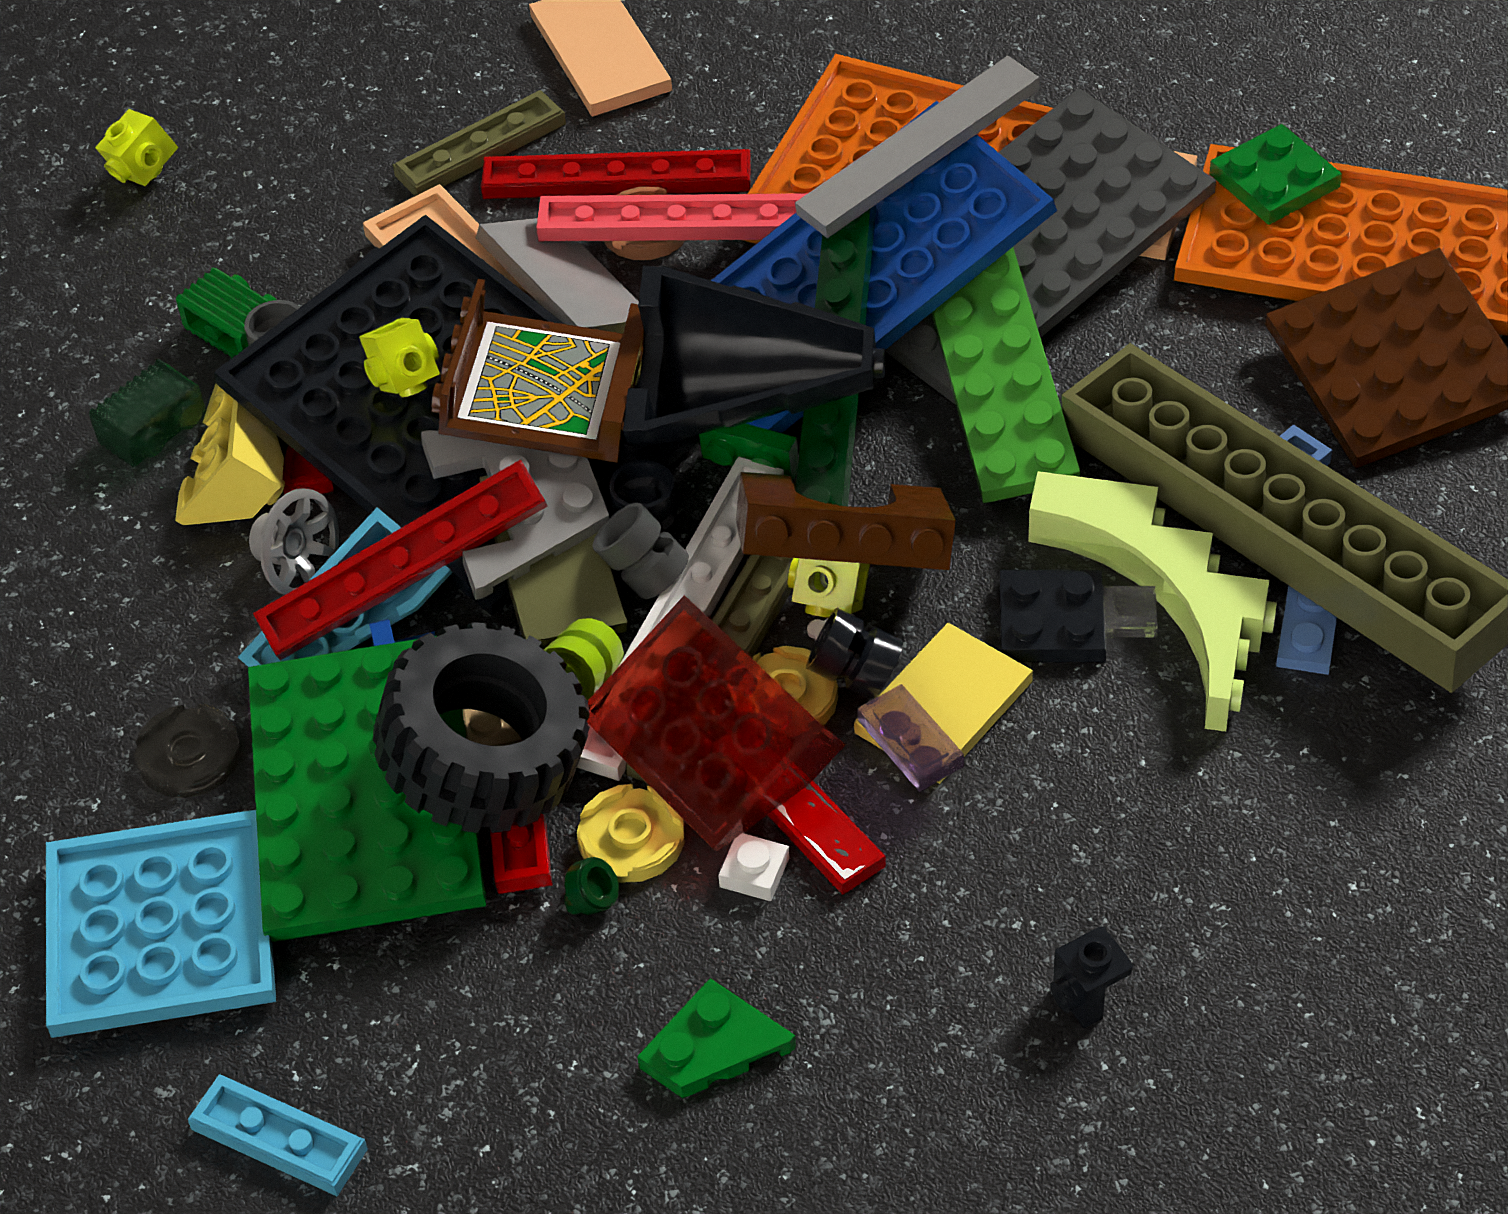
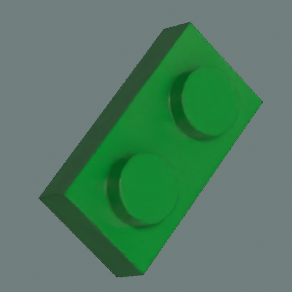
(752, 443)

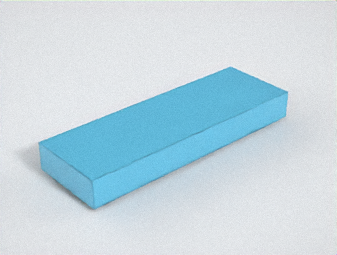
(278, 1134)

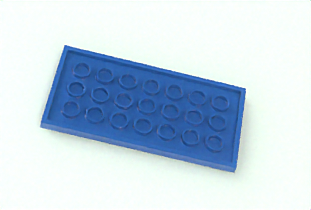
(925, 244)

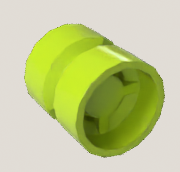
(589, 651)

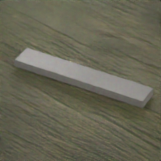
(917, 146)

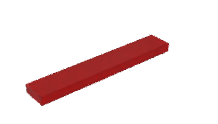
(615, 172)
(400, 560)

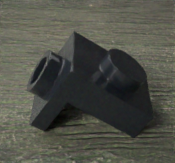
(1084, 971)

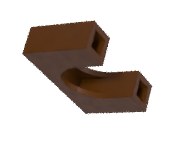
(907, 532)

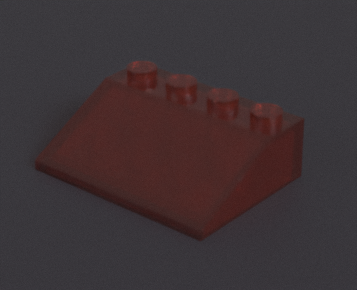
(709, 726)

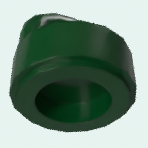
(590, 886)

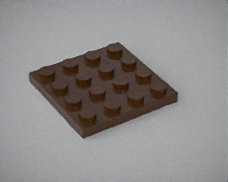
(1395, 357)

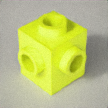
(136, 148)
(400, 357)
(844, 587)

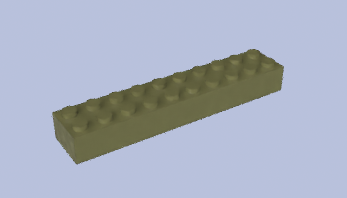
(1292, 516)

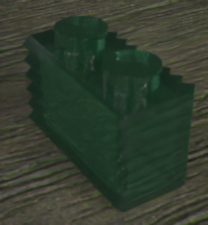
(147, 413)

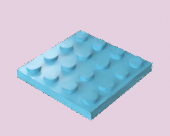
(155, 924)

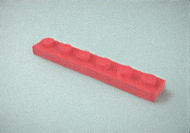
(663, 217)

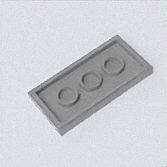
(559, 275)

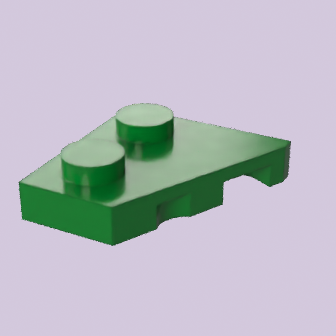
(711, 1041)

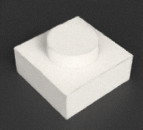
(754, 866)

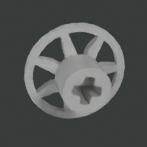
(289, 539)

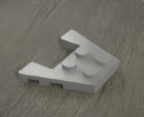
(564, 481)

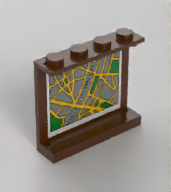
(538, 382)

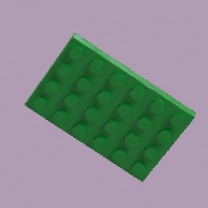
(329, 827)

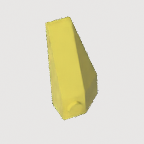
(235, 469)

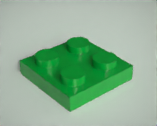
(1275, 174)

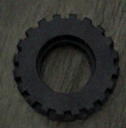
(471, 780)

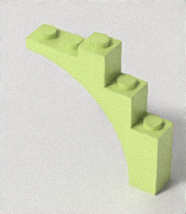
(1127, 533)

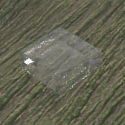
(1130, 611)

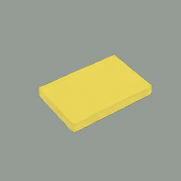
(961, 685)

